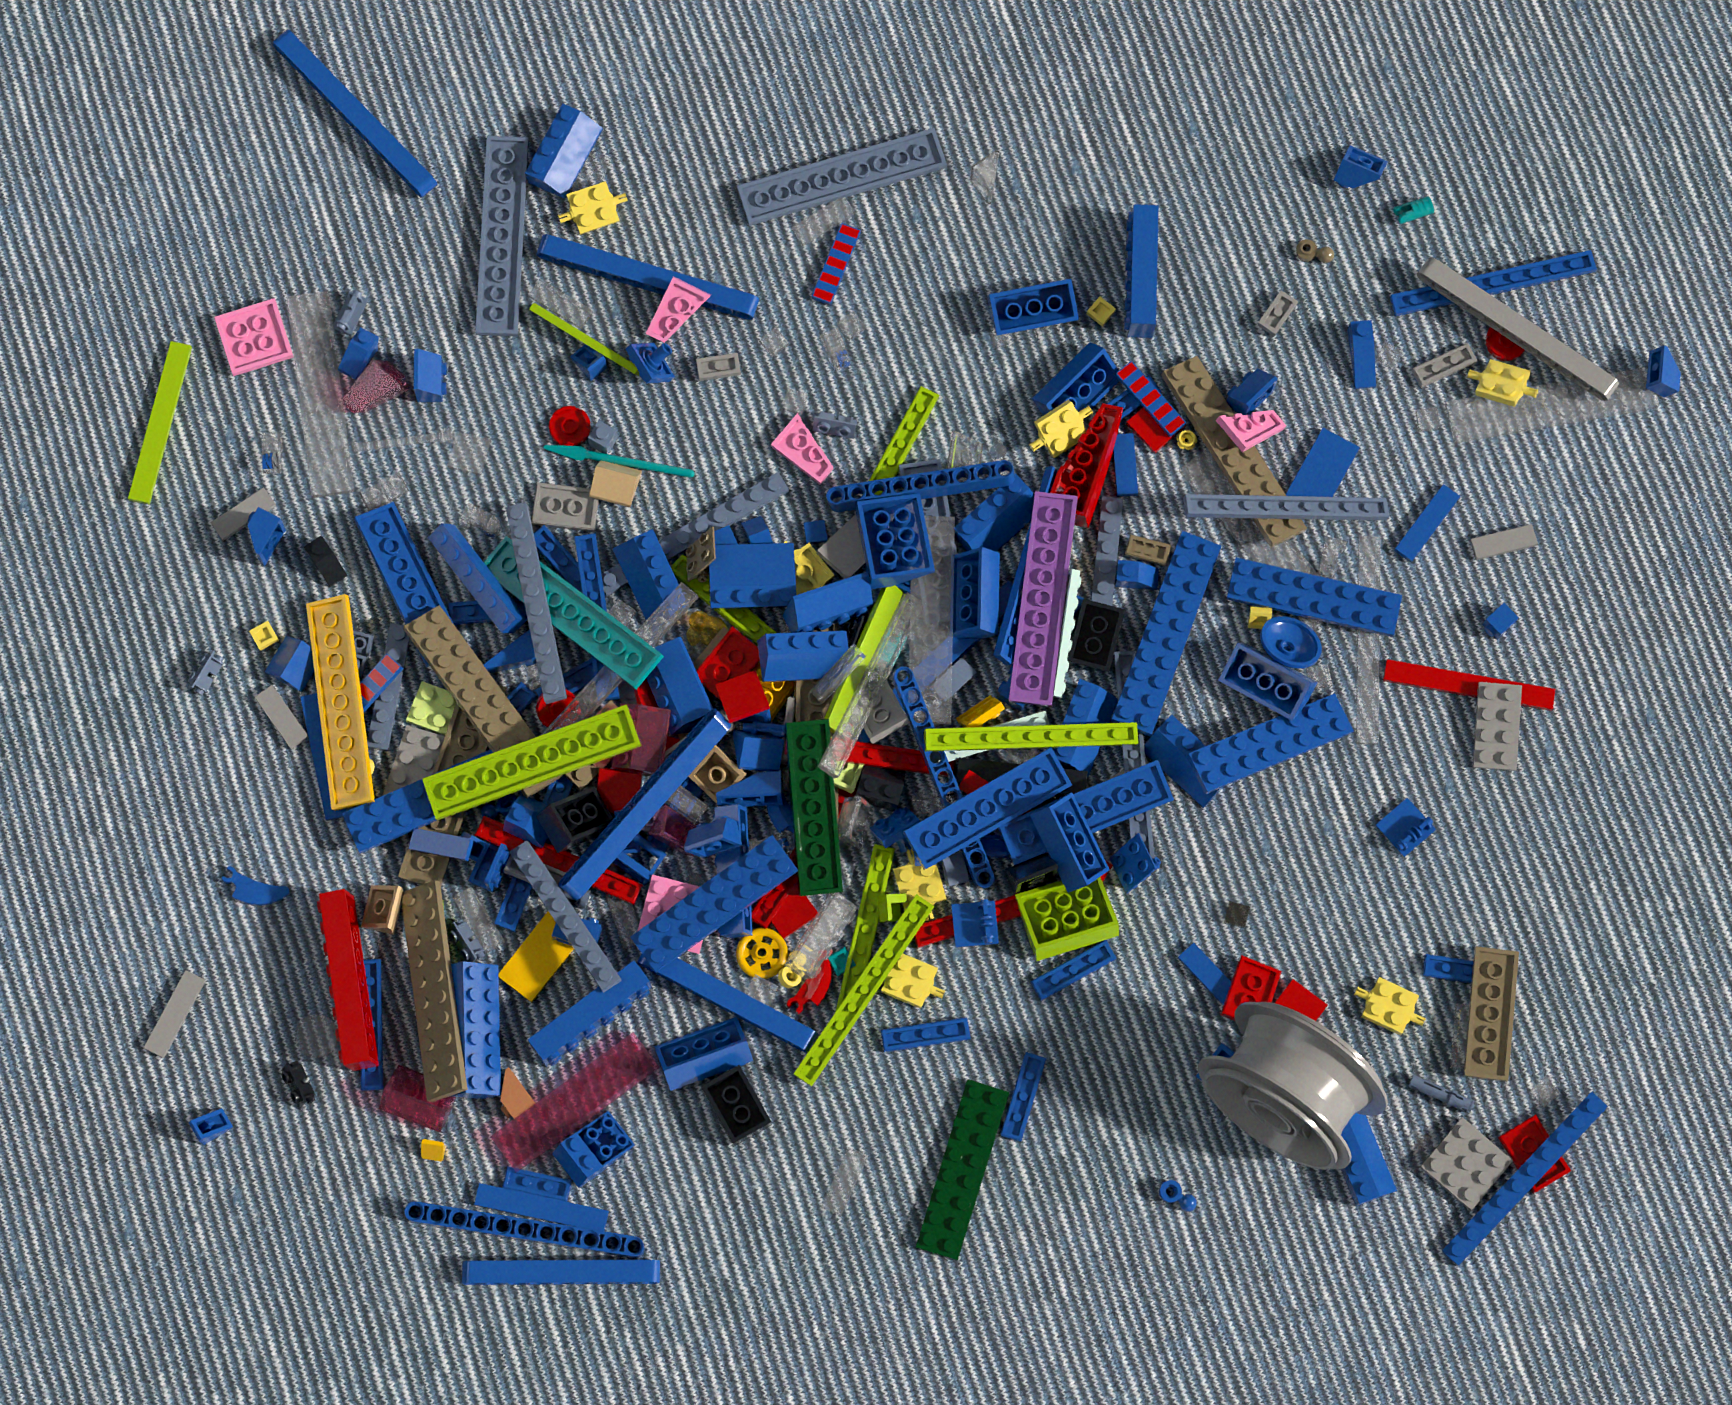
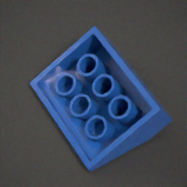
(894, 539)
(752, 576)

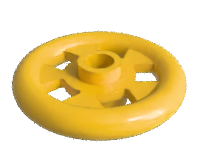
(743, 952)

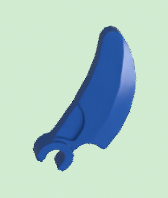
(781, 816)
(254, 892)

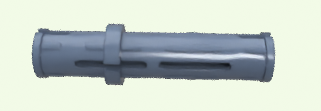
(1442, 1094)

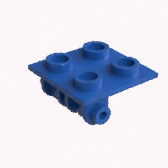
(1406, 827)
(1133, 863)
(975, 923)

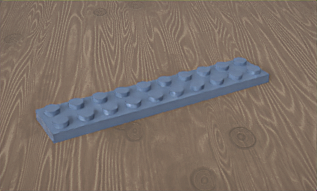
(841, 176)
(502, 236)

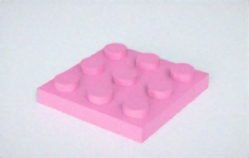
(254, 337)
(661, 896)

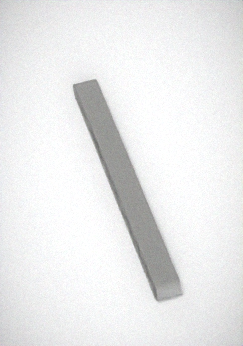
(1517, 329)

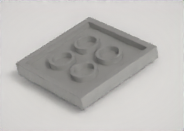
(1466, 1164)

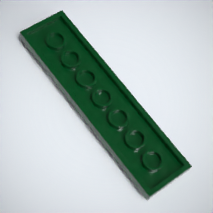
(813, 809)
(962, 1170)

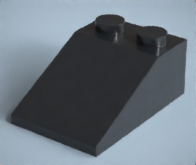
(1031, 873)

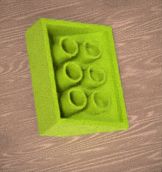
(1066, 920)

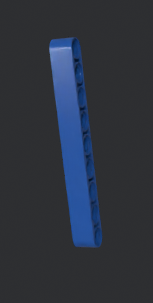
(930, 479)
(736, 1003)
(560, 1272)

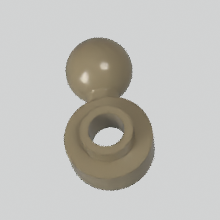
(1324, 254)

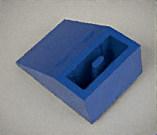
(593, 1149)

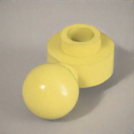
(794, 979)

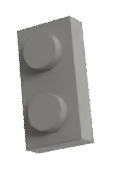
(1277, 313)
(718, 366)

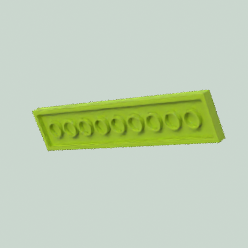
(531, 762)

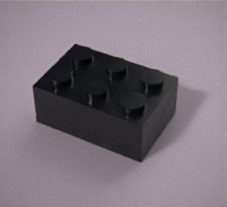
(1096, 635)
(575, 819)
(736, 1105)

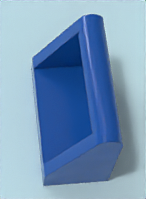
(635, 869)

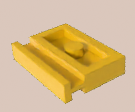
(980, 713)

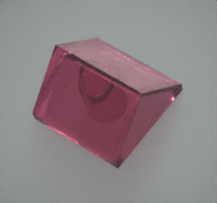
(672, 829)

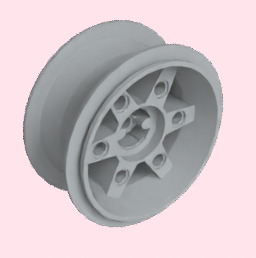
(1293, 1085)

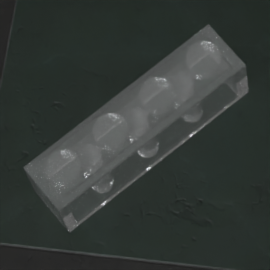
(821, 935)

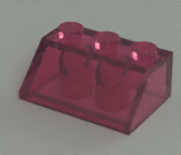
(652, 731)
(407, 1099)

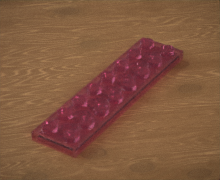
(574, 1102)

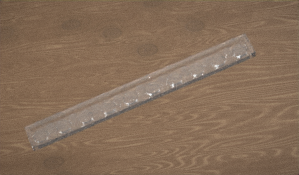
(1368, 649)
(605, 680)
(868, 690)

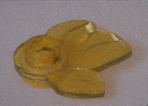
(703, 631)

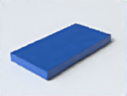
(1324, 466)

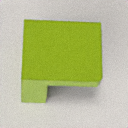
(890, 907)

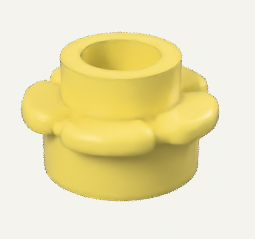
(1186, 434)

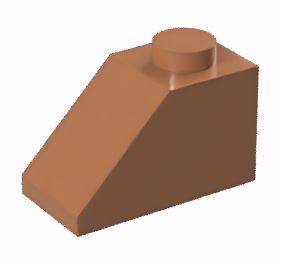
(514, 1096)

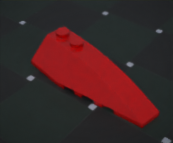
(1089, 462)

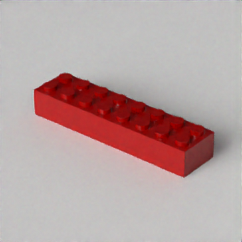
(348, 980)

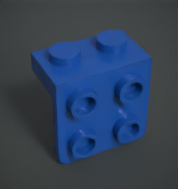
(488, 872)

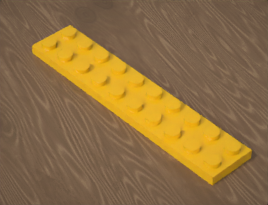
(340, 702)

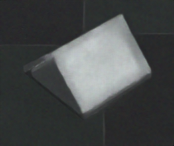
(984, 175)
(963, 452)
(855, 821)

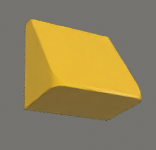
(432, 1150)

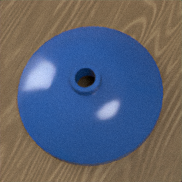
(1290, 642)

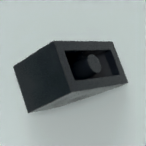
(325, 561)

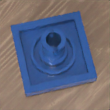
(651, 361)
(891, 829)

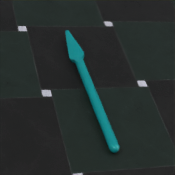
(580, 453)

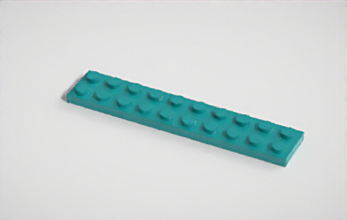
(581, 619)

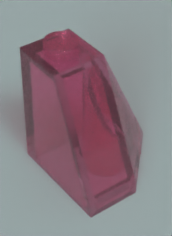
(375, 386)

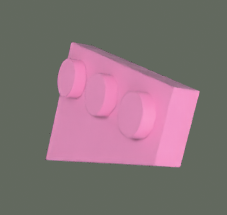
(675, 308)
(1251, 429)
(801, 449)

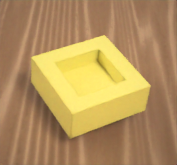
(1101, 311)
(1258, 617)
(264, 635)

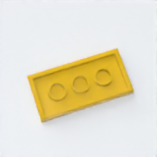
(535, 960)

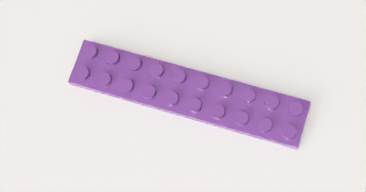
(1043, 599)

